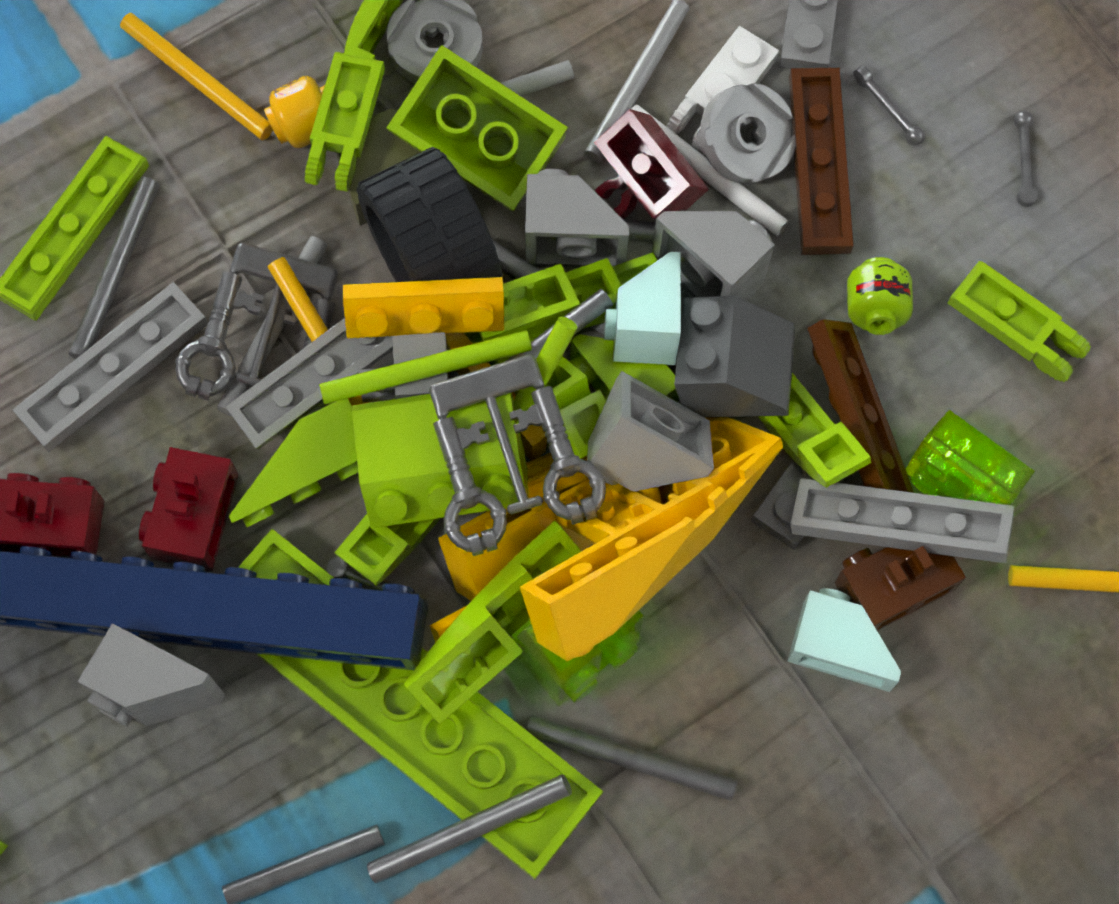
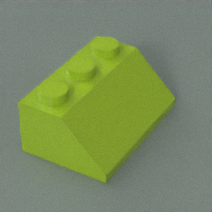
(479, 126)
(404, 466)

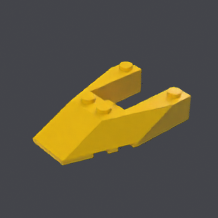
(636, 538)

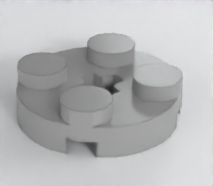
(424, 18)
(722, 138)

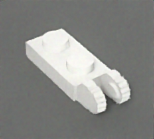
(740, 62)

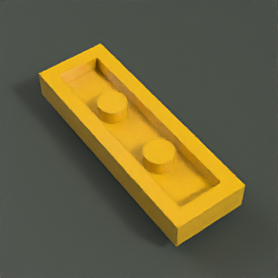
(423, 307)

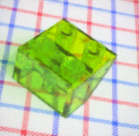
(966, 465)
(578, 675)

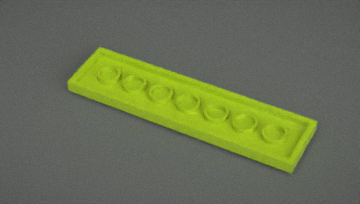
(463, 762)

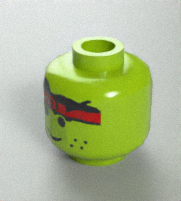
(879, 296)

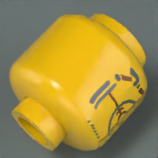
(294, 110)

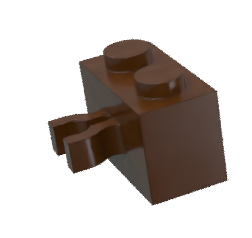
(897, 581)

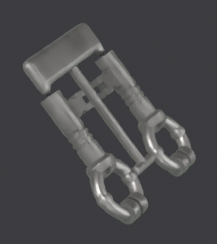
(252, 261)
(486, 386)

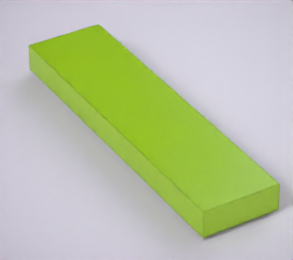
(71, 227)

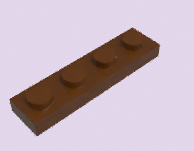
(820, 161)
(858, 403)

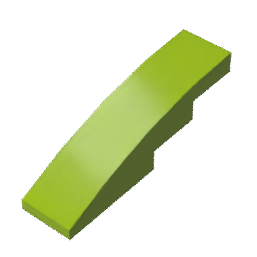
(544, 296)
(486, 631)

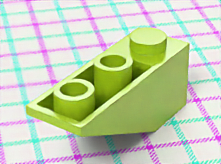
(310, 452)

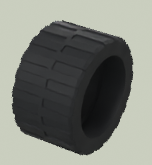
(427, 221)

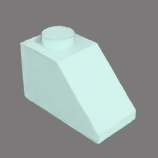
(648, 315)
(842, 641)

